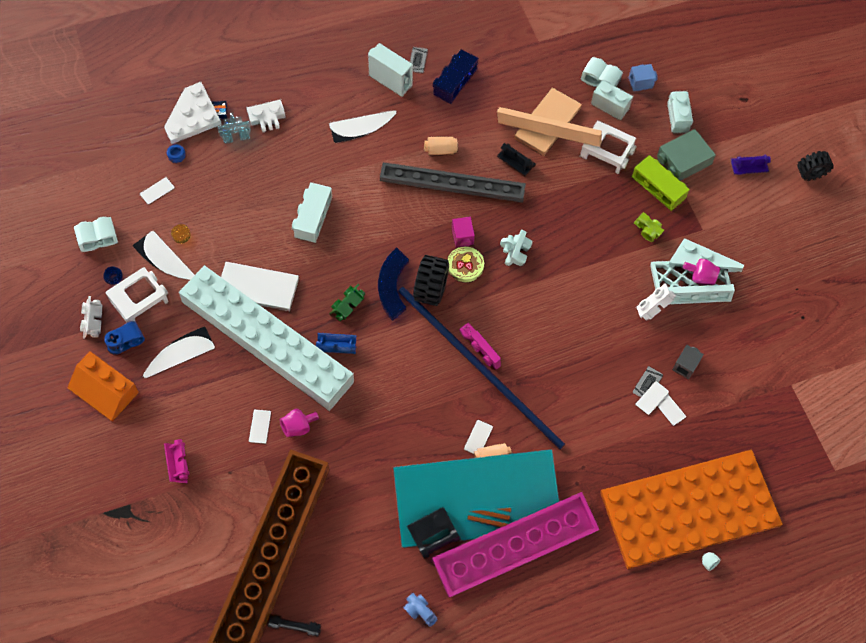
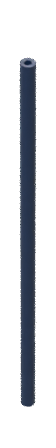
(483, 369)

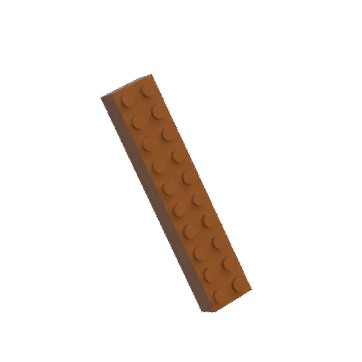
(271, 550)

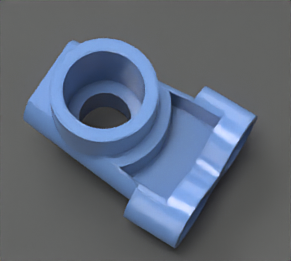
(417, 607)

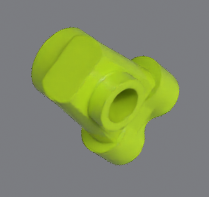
(651, 228)

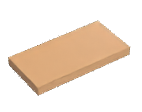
(553, 106)

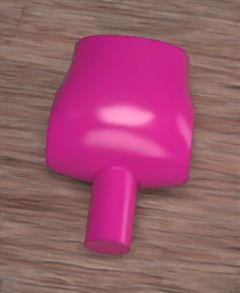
(703, 272)
(296, 423)

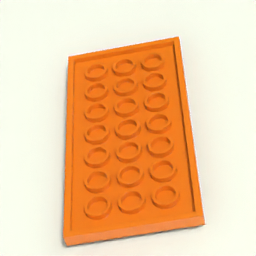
(690, 508)

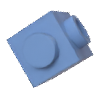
(642, 77)

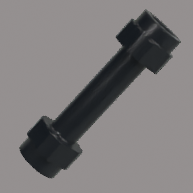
(276, 621)

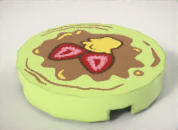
(465, 264)

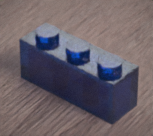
(455, 76)

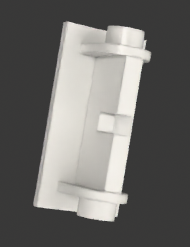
(649, 307)
(89, 324)

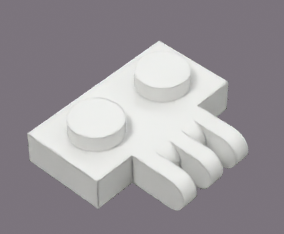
(266, 114)

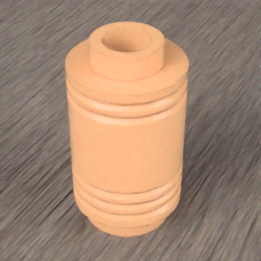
(441, 145)
(500, 449)

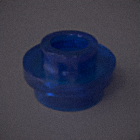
(112, 271)

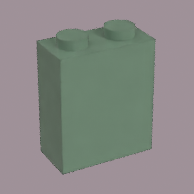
(686, 155)

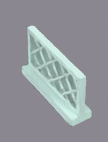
(693, 292)

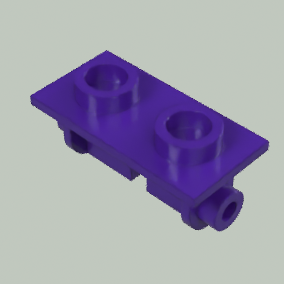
(750, 164)

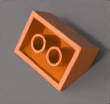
(102, 386)

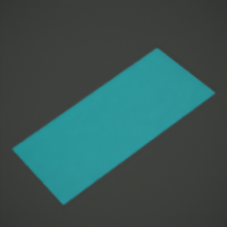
(488, 483)

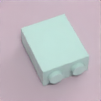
(390, 69)

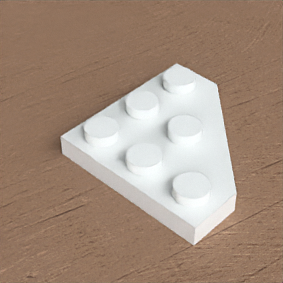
(191, 114)

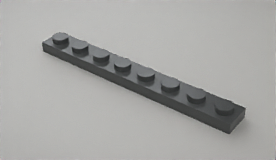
(452, 182)

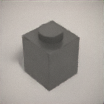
(688, 361)

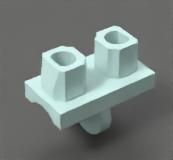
(513, 247)

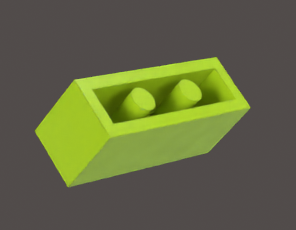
(660, 182)

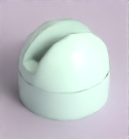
(710, 561)

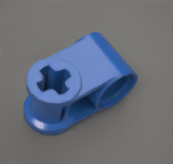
(125, 337)

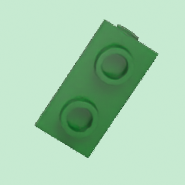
(342, 308)

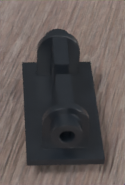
(516, 159)

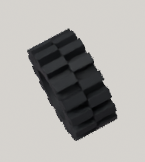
(815, 165)

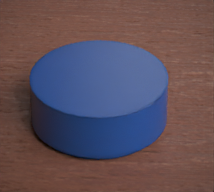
(176, 153)

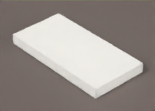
(261, 285)

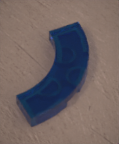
(388, 283)

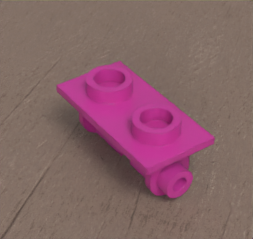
(176, 463)

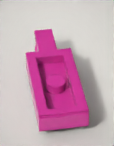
(480, 344)

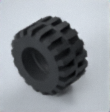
(431, 280)

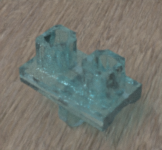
(227, 130)

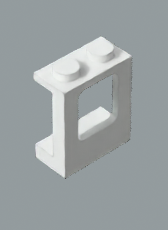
(618, 161)
(124, 304)

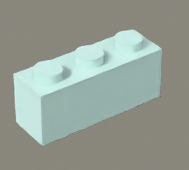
(312, 212)

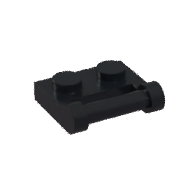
(430, 526)

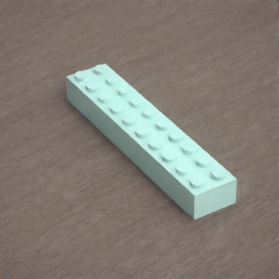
(267, 337)

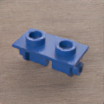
(336, 343)

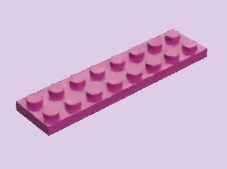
(515, 544)

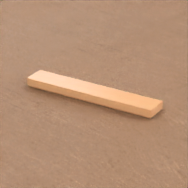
(549, 126)

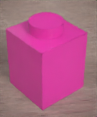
(463, 232)

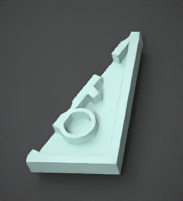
(692, 252)

